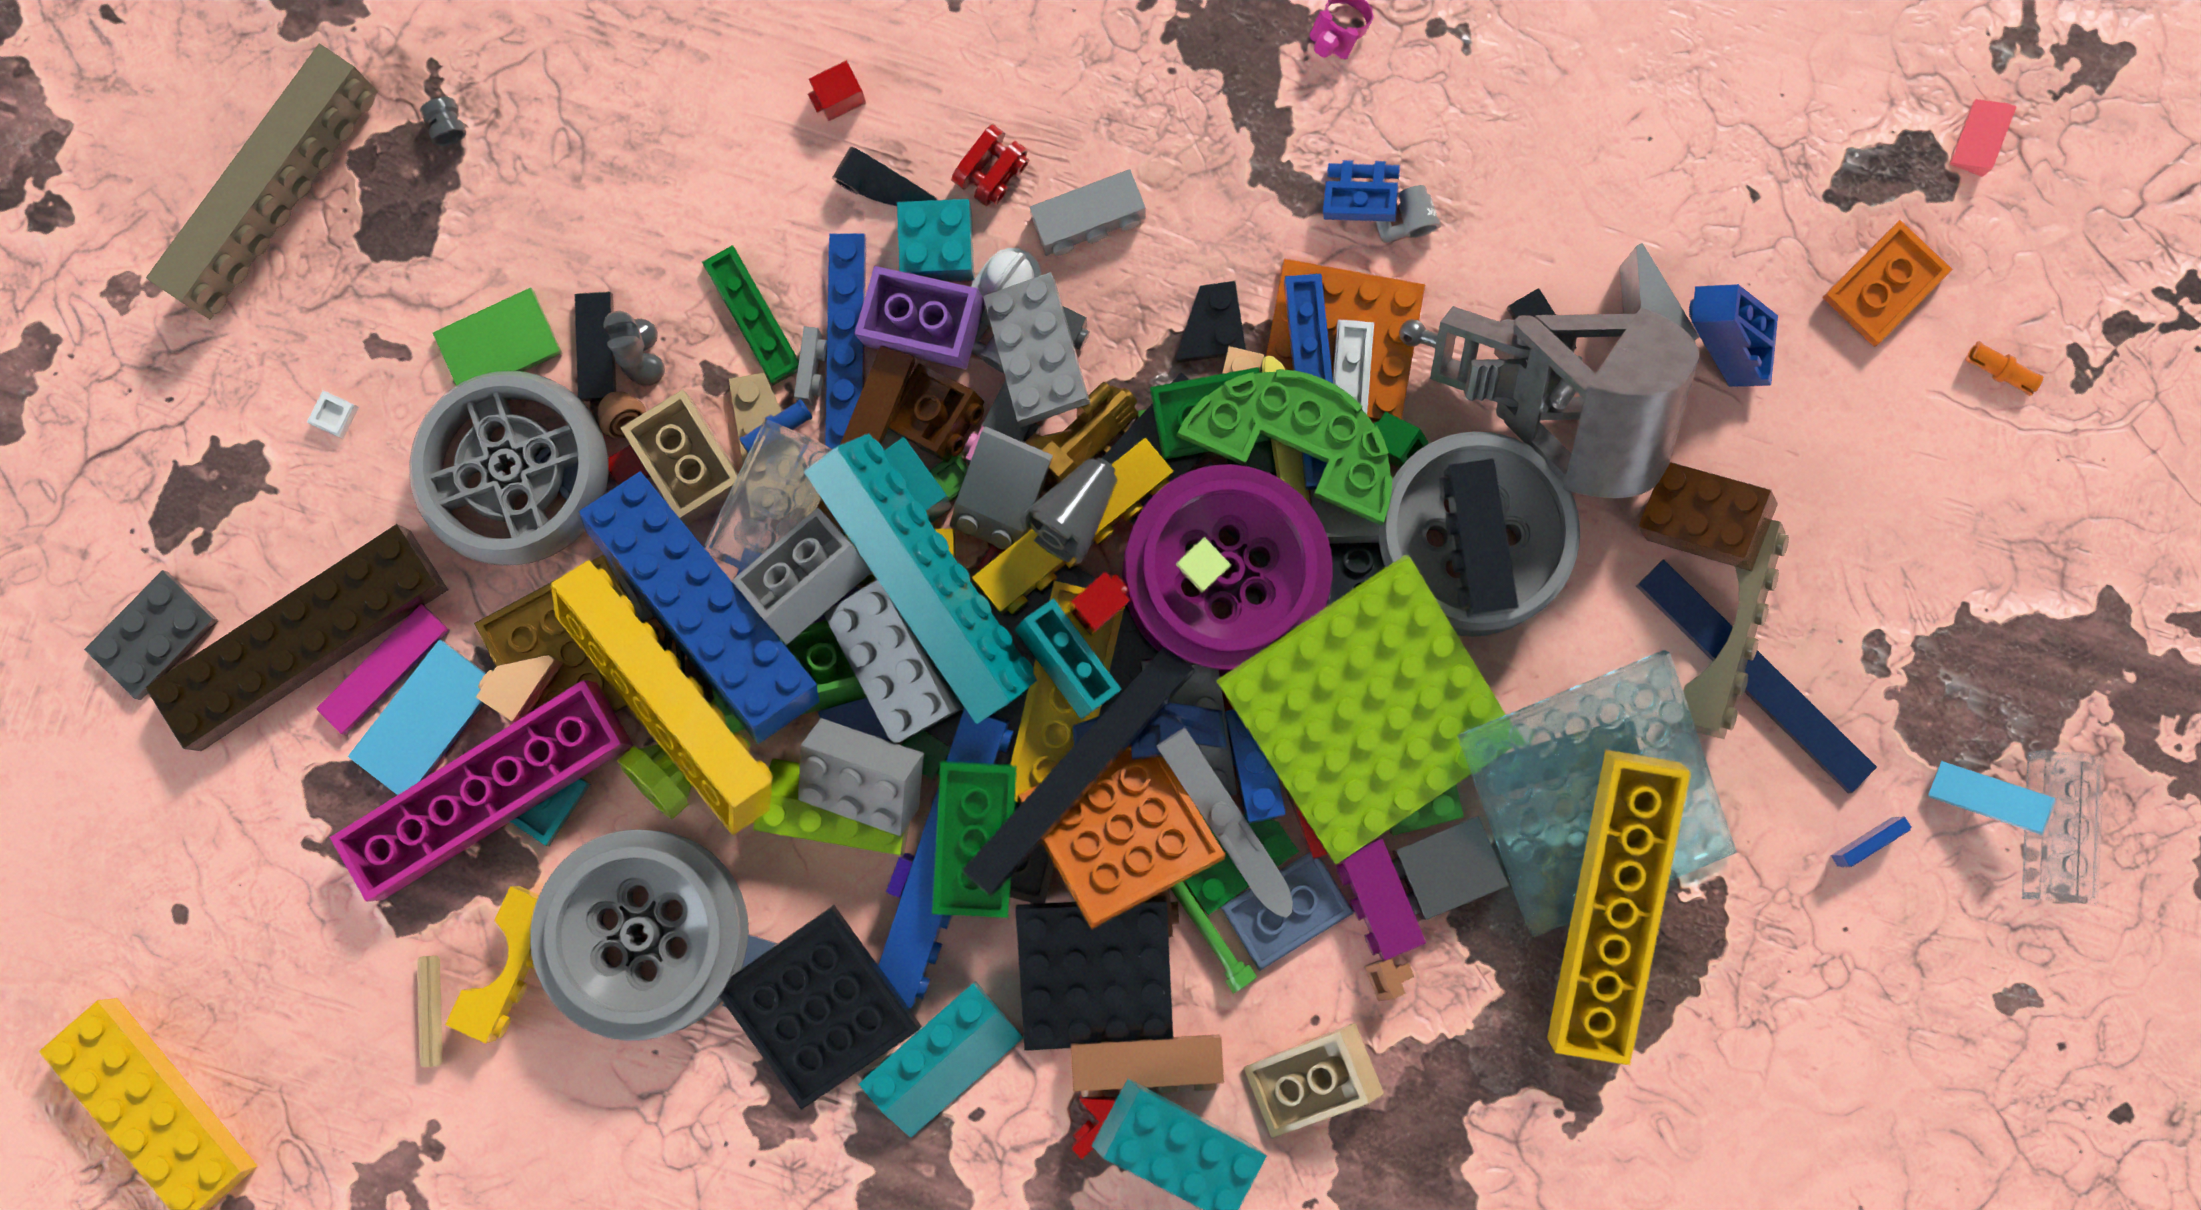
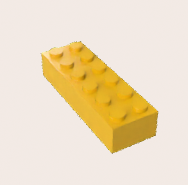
(147, 1107)

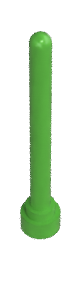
(1236, 972)

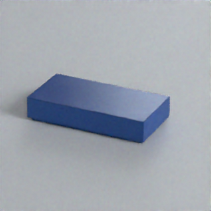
(1871, 842)

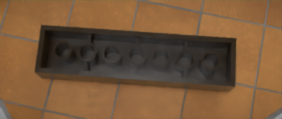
(296, 638)

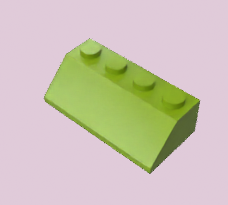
(805, 821)

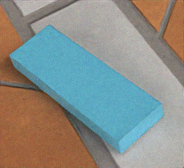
(1992, 797)

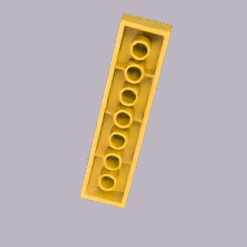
(662, 696)
(1618, 906)

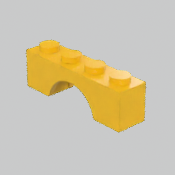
(485, 1010)

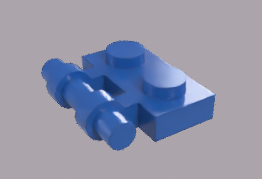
(1361, 199)

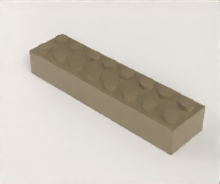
(264, 183)

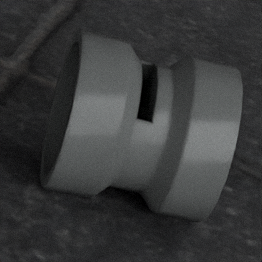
(442, 118)

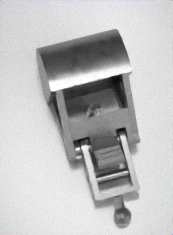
(1624, 410)

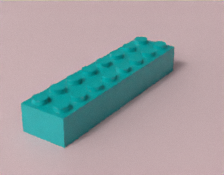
(921, 576)

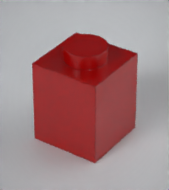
(836, 91)

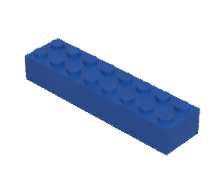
(700, 607)

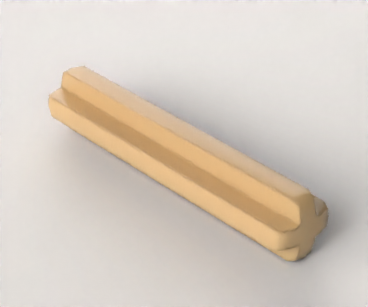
(429, 1011)

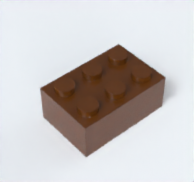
(1708, 515)

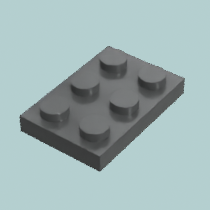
(151, 634)

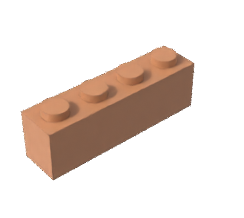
(1148, 1062)

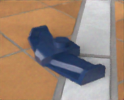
(1202, 724)

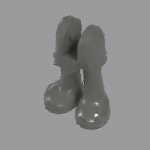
(628, 342)

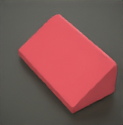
(1982, 136)

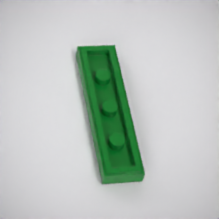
(752, 315)

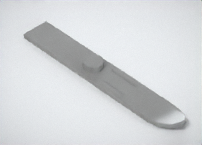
(1227, 822)

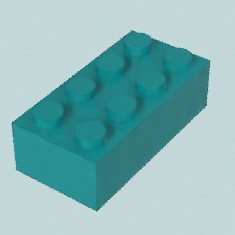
(1178, 1150)

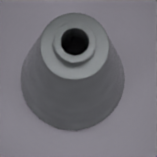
(1072, 510)

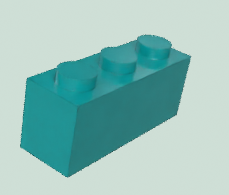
(1067, 659)

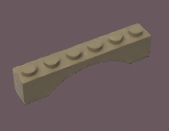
(1715, 690)

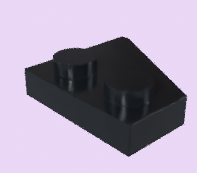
(1212, 324)

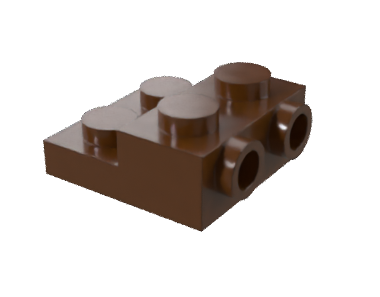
(936, 413)

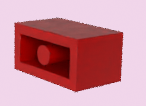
(1099, 602)

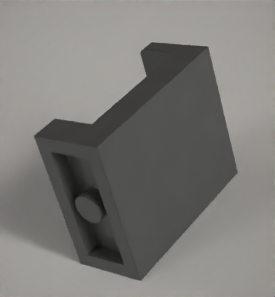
(1449, 868)

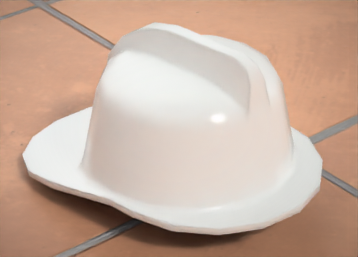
(1005, 270)

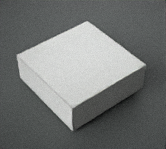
(332, 414)

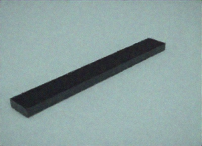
(1078, 771)

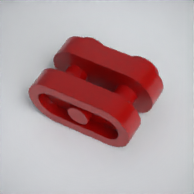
(1010, 162)

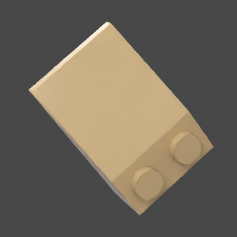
(1314, 1080)

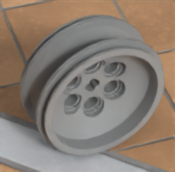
(1532, 506)

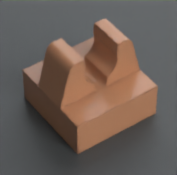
(1388, 978)

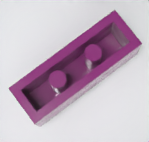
(1380, 901)

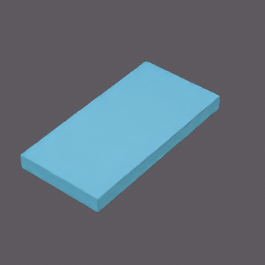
(421, 720)

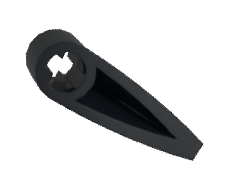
(876, 181)

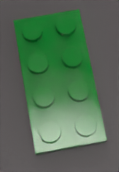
(971, 808)

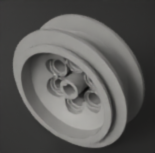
(574, 943)

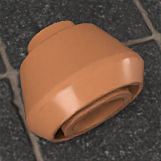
(616, 411)

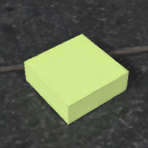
(1203, 564)

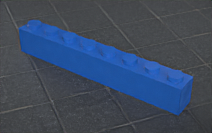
(915, 929)

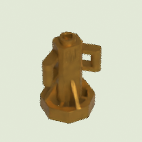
(1089, 433)

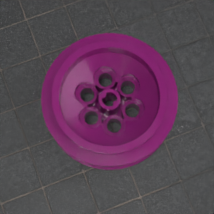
(1266, 519)

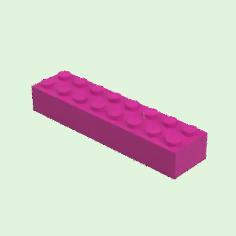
(481, 791)

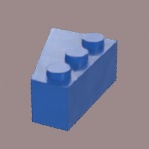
(1736, 333)

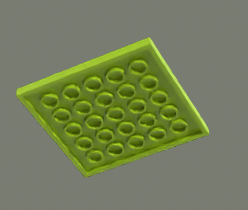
(1365, 708)

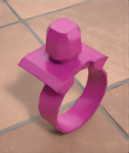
(1334, 39)

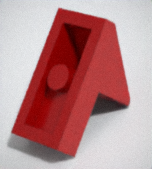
(1087, 1132)

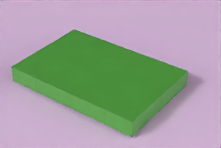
(498, 338)

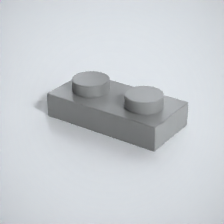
(812, 351)

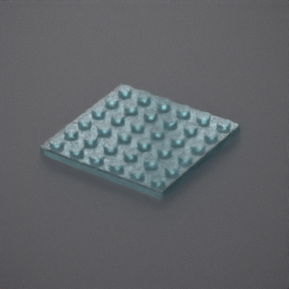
(1544, 771)

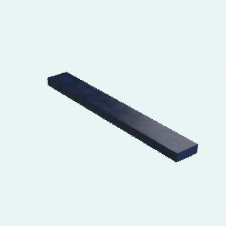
(1765, 683)

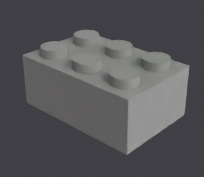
(802, 575)
(860, 776)

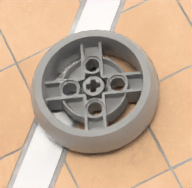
(486, 403)

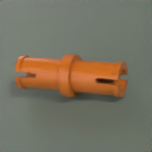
(2004, 368)

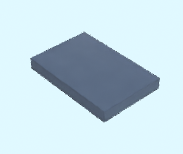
(1315, 908)

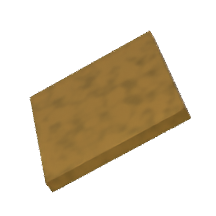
(531, 631)

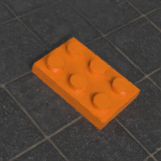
(1887, 283)

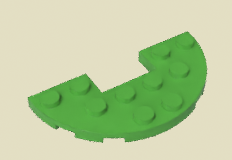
(1307, 417)

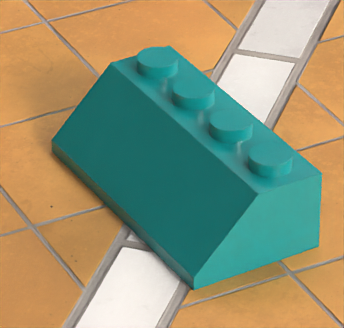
(941, 1060)

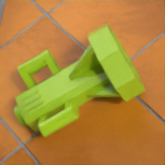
(658, 777)

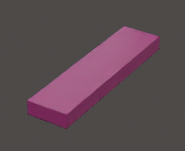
(382, 669)

